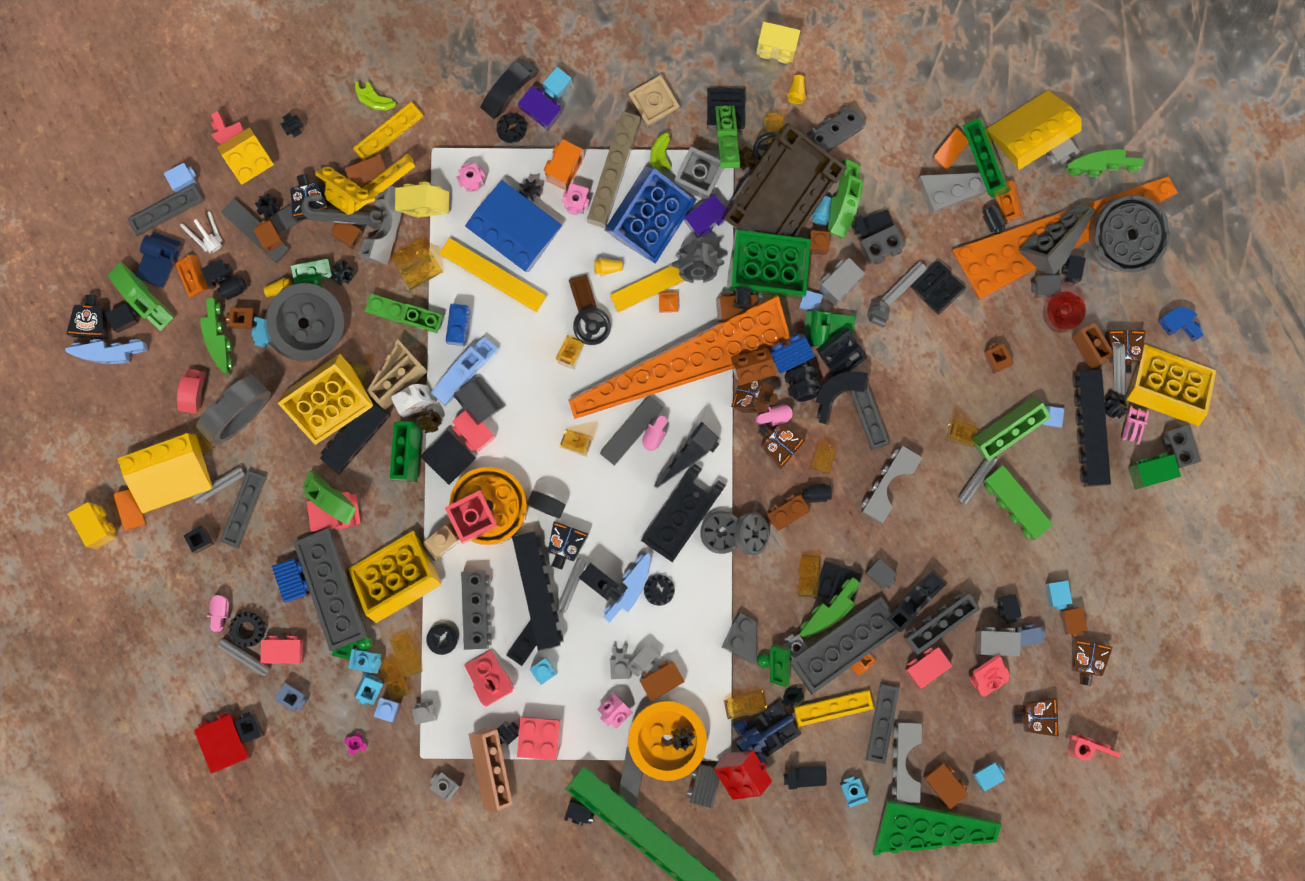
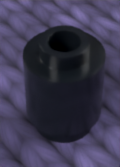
(994, 219)
(232, 287)
(817, 493)

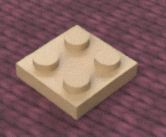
(654, 101)

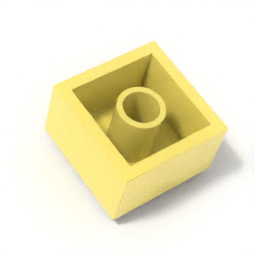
(777, 42)
(421, 200)

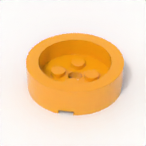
(507, 496)
(665, 761)

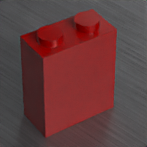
(221, 743)

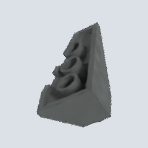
(1054, 245)

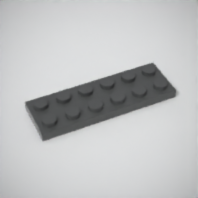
(330, 589)
(844, 646)

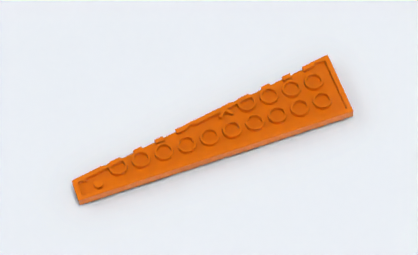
(997, 261)
(690, 360)

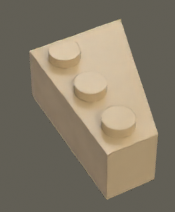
(397, 374)

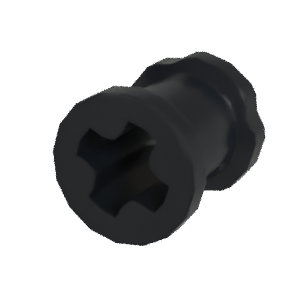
(742, 297)

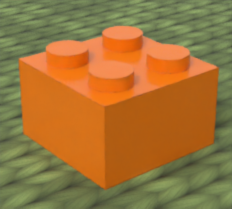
(564, 164)

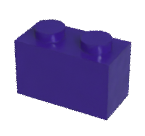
(540, 108)
(705, 217)

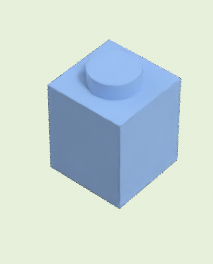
(180, 177)
(387, 709)

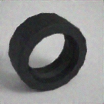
(546, 504)

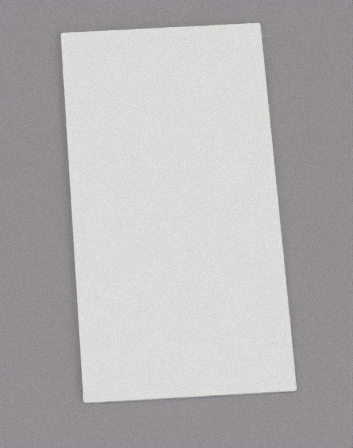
(600, 498)

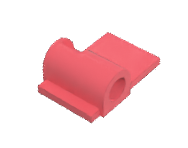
(321, 520)
(990, 676)
(489, 679)
(1088, 747)

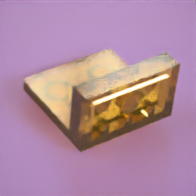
(416, 264)

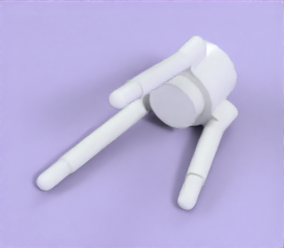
(211, 242)

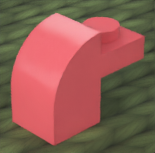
(224, 133)
(189, 391)

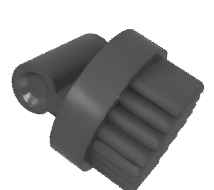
(878, 313)

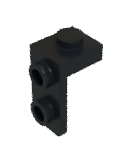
(871, 224)
(805, 777)

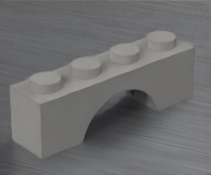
(379, 247)
(878, 505)
(907, 737)

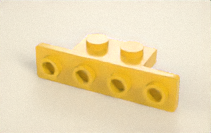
(342, 191)

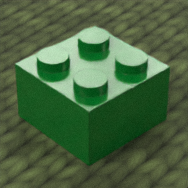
(1159, 470)

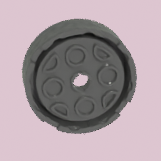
(1110, 234)
(314, 305)
(233, 410)

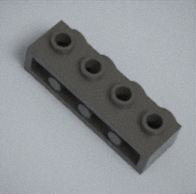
(837, 130)
(475, 610)
(938, 626)

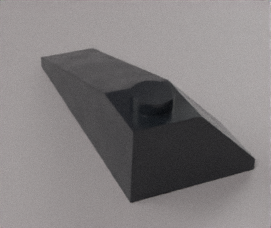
(696, 447)

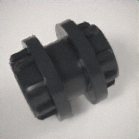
(803, 383)

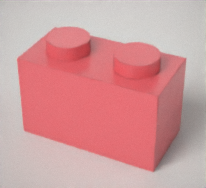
(477, 435)
(282, 650)
(928, 667)

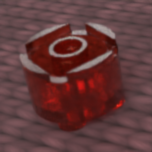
(1067, 302)

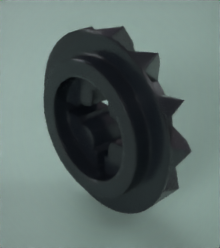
(511, 137)
(667, 595)
(432, 640)

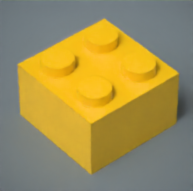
(245, 156)
(92, 525)

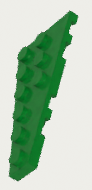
(926, 828)

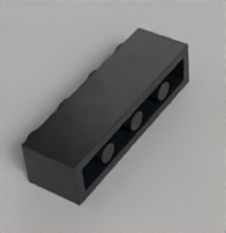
(353, 438)

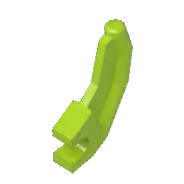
(371, 99)
(658, 157)

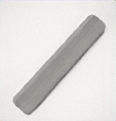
(893, 294)
(1119, 370)
(976, 480)
(220, 484)
(571, 585)
(243, 657)

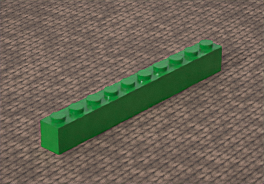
(636, 828)

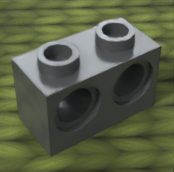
(880, 241)
(1186, 445)

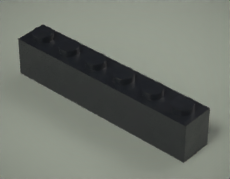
(1092, 428)
(536, 591)

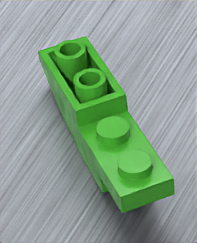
(727, 137)
(1097, 162)
(847, 200)
(139, 297)
(404, 313)
(217, 344)
(328, 499)
(826, 616)

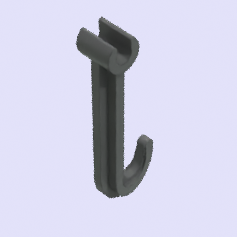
(338, 216)

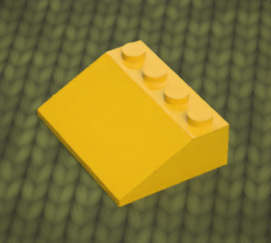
(1035, 129)
(1172, 385)
(326, 399)
(166, 472)
(394, 577)

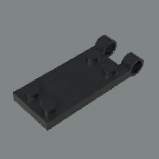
(681, 516)

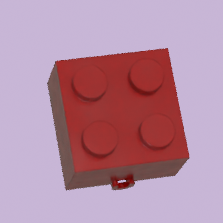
(743, 775)

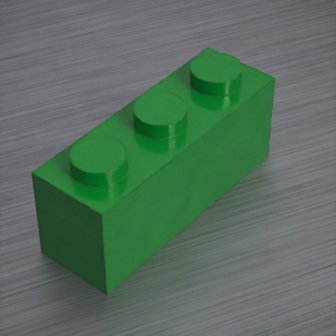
(405, 452)

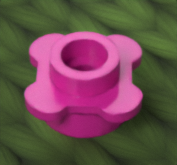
(350, 743)

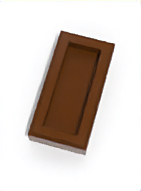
(582, 293)

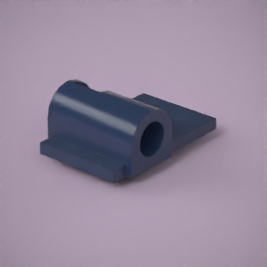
(156, 266)

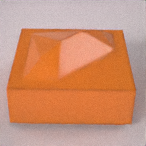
(668, 302)

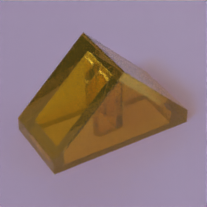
(570, 352)
(961, 433)
(577, 442)

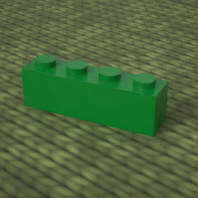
(986, 158)

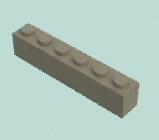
(613, 169)

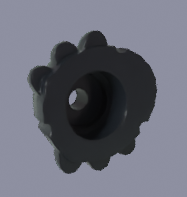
(793, 696)

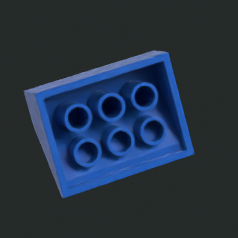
(650, 214)
(513, 226)

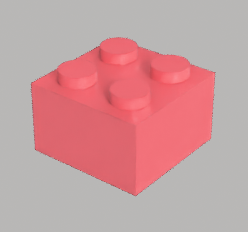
(471, 517)
(538, 738)

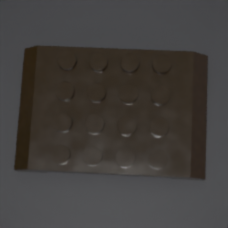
(784, 186)

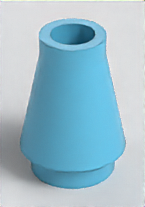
(822, 212)

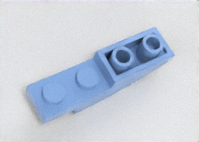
(100, 352)
(463, 370)
(635, 581)

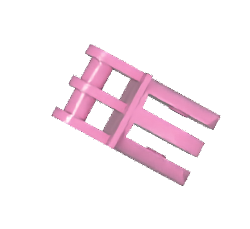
(775, 415)
(1134, 425)
(654, 434)
(218, 612)

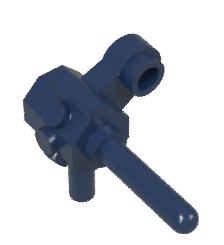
(756, 740)

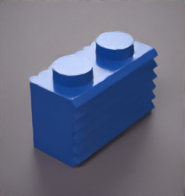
(457, 325)
(791, 353)
(290, 580)

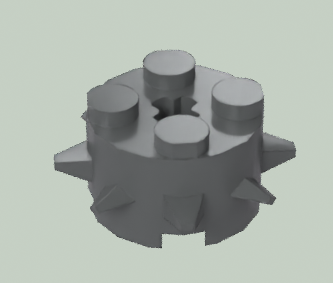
(697, 262)

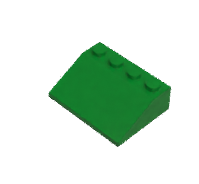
(769, 264)

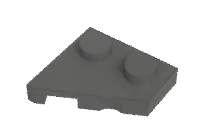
(742, 638)

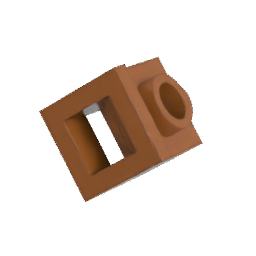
(233, 316)
(1005, 359)

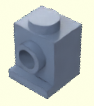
(1030, 635)
(284, 697)

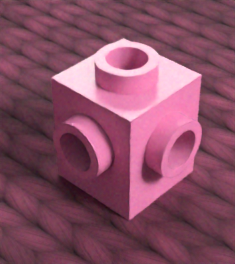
(470, 184)
(576, 193)
(614, 711)

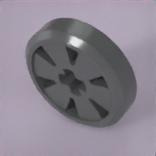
(751, 533)
(709, 536)

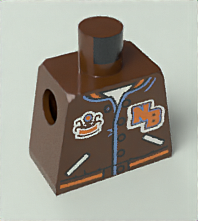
(1133, 342)
(754, 397)
(780, 443)
(1089, 659)
(1039, 717)

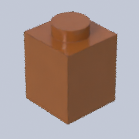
(347, 234)
(268, 235)
(819, 242)
(1074, 621)

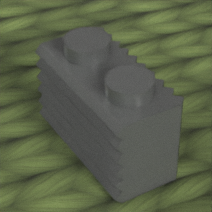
(704, 786)

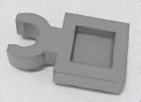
(619, 667)

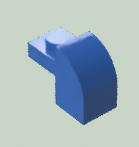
(1182, 319)

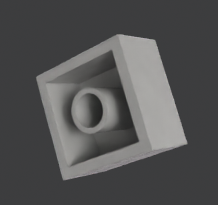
(699, 173)
(841, 282)
(991, 642)

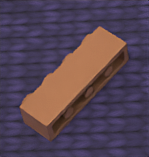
(490, 769)

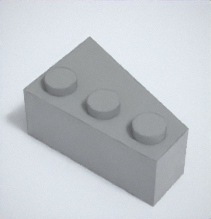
(950, 190)

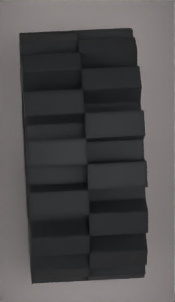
(235, 629)

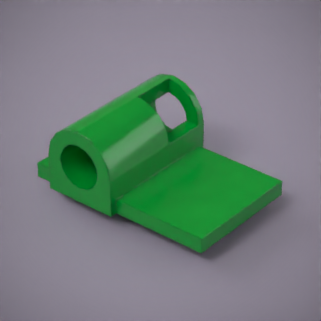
(823, 325)

